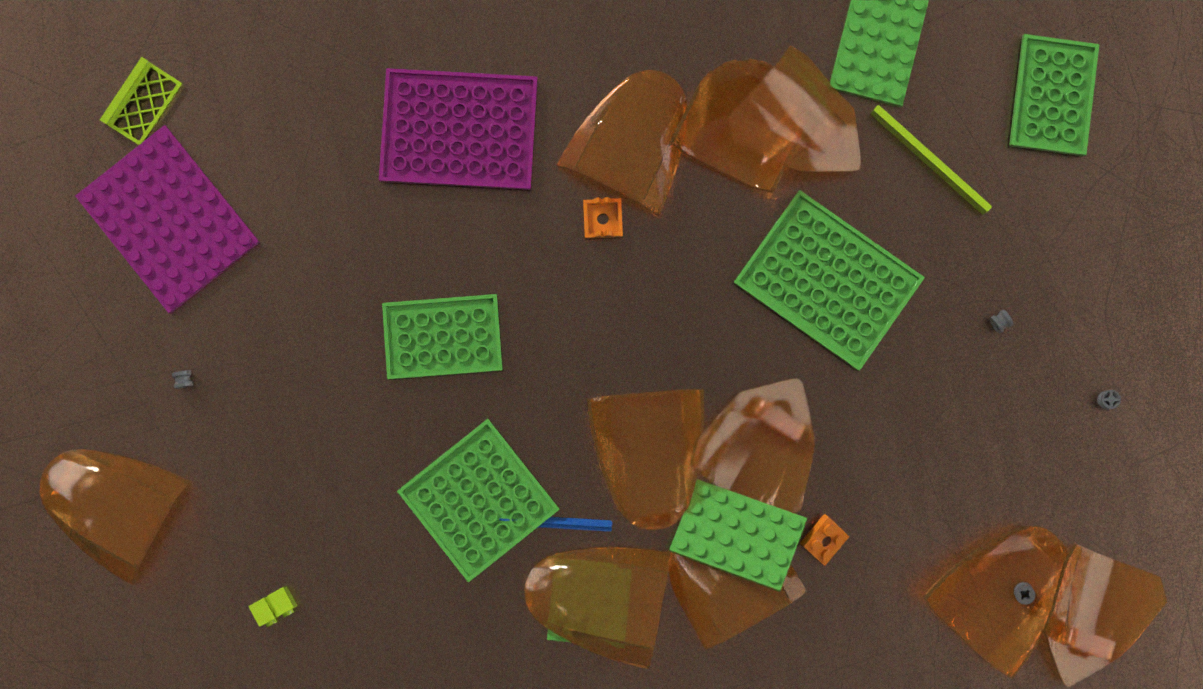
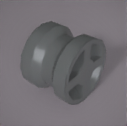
(1001, 321)
(182, 379)
(1112, 397)
(1024, 589)

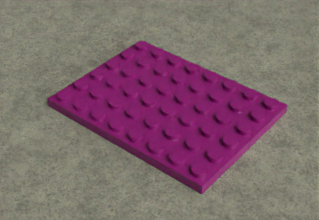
(458, 129)
(167, 219)

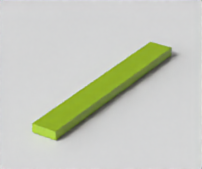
(931, 160)

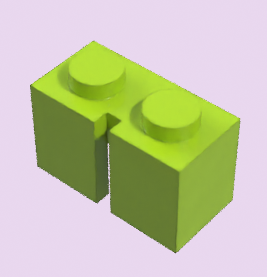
(274, 605)

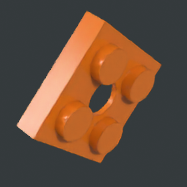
(607, 206)
(813, 540)

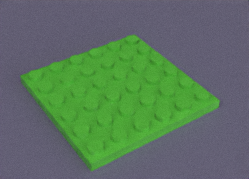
(468, 493)

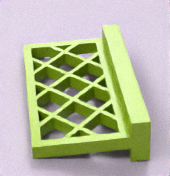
(128, 90)

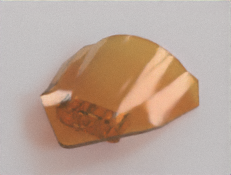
(798, 119)
(761, 445)
(1098, 612)

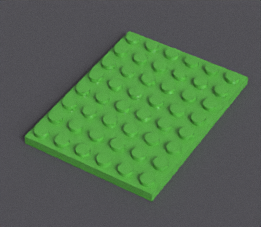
(829, 280)

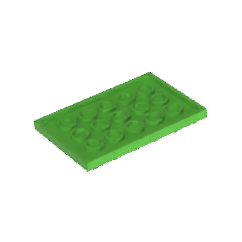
(878, 49)
(1054, 95)
(442, 336)
(738, 535)

